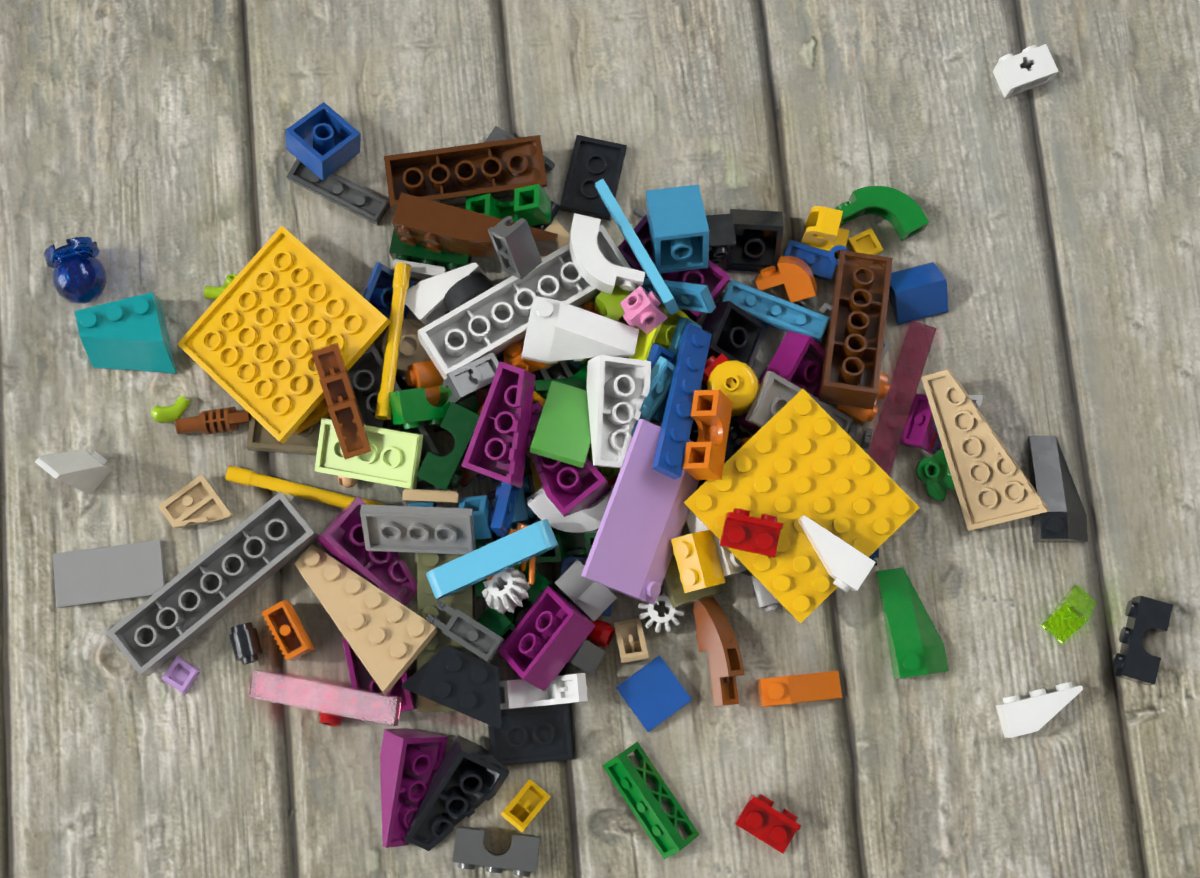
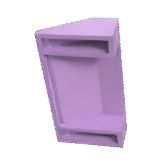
(639, 522)

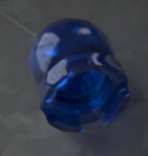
(76, 271)

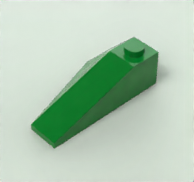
(910, 632)

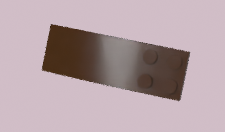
(466, 171)
(454, 228)
(856, 330)

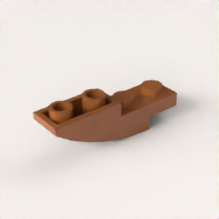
(724, 655)

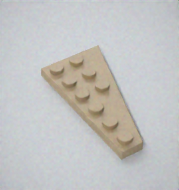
(981, 468)
(372, 622)

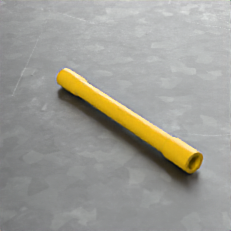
(400, 288)
(250, 478)

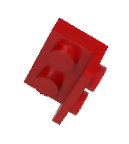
(751, 533)
(768, 823)

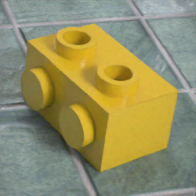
(697, 561)

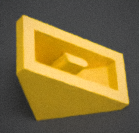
(525, 805)

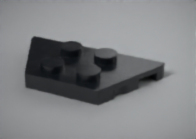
(460, 684)

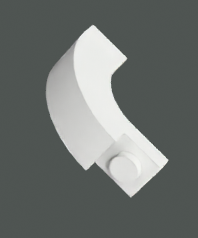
(592, 264)
(581, 521)
(562, 690)

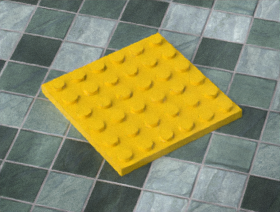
(269, 321)
(796, 469)

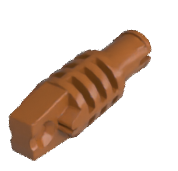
(213, 421)

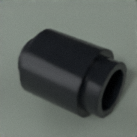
(245, 643)

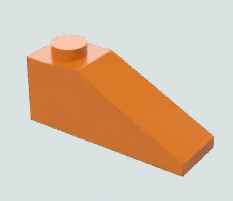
(799, 688)

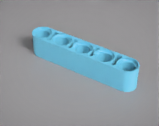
(492, 559)

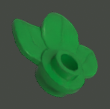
(939, 480)

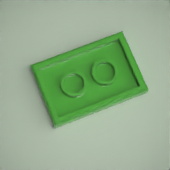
(563, 426)

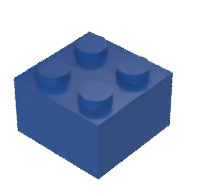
(323, 141)

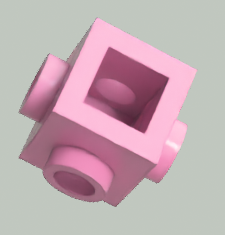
(643, 310)

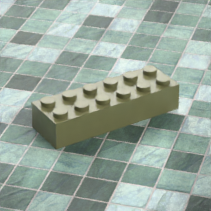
(462, 600)

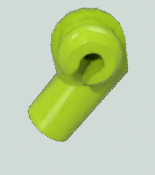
(214, 292)
(168, 414)

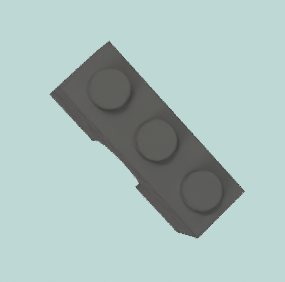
(472, 850)

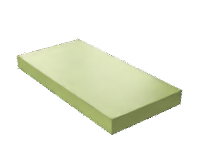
(391, 461)

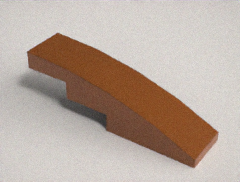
(341, 400)

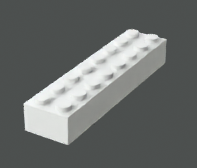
(502, 312)

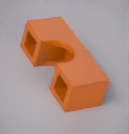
(712, 414)

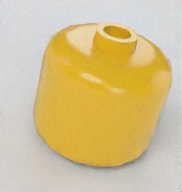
(737, 383)

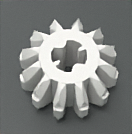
(506, 590)
(653, 615)

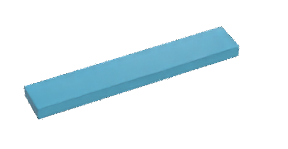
(637, 247)

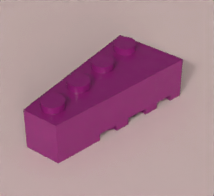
(503, 427)

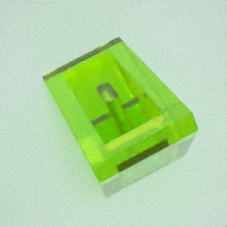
(1069, 614)

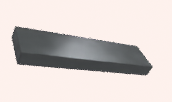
(341, 192)

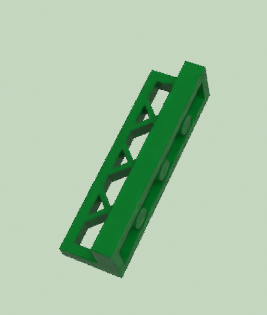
(647, 803)

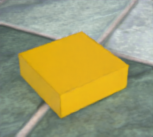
(866, 243)

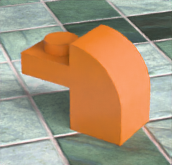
(795, 276)

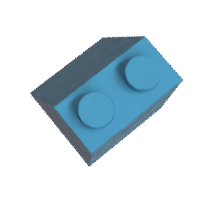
(677, 229)

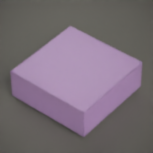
(181, 674)

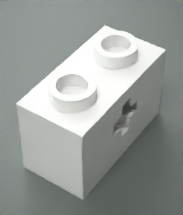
(1025, 70)

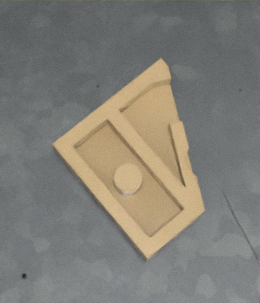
(195, 505)

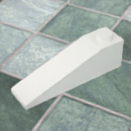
(571, 333)
(614, 403)
(76, 468)

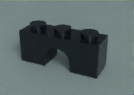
(1133, 661)

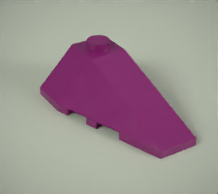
(564, 484)
(383, 569)
(406, 771)

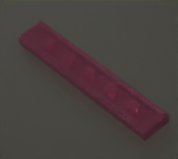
(901, 394)
(325, 697)

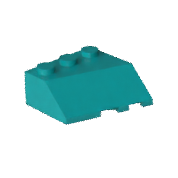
(127, 335)

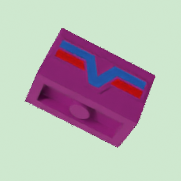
(921, 427)

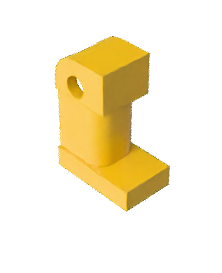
(823, 229)

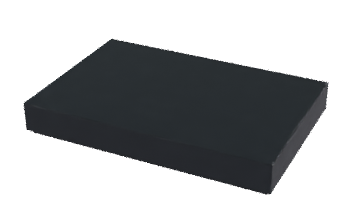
(590, 163)
(533, 735)

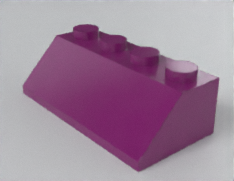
(799, 362)

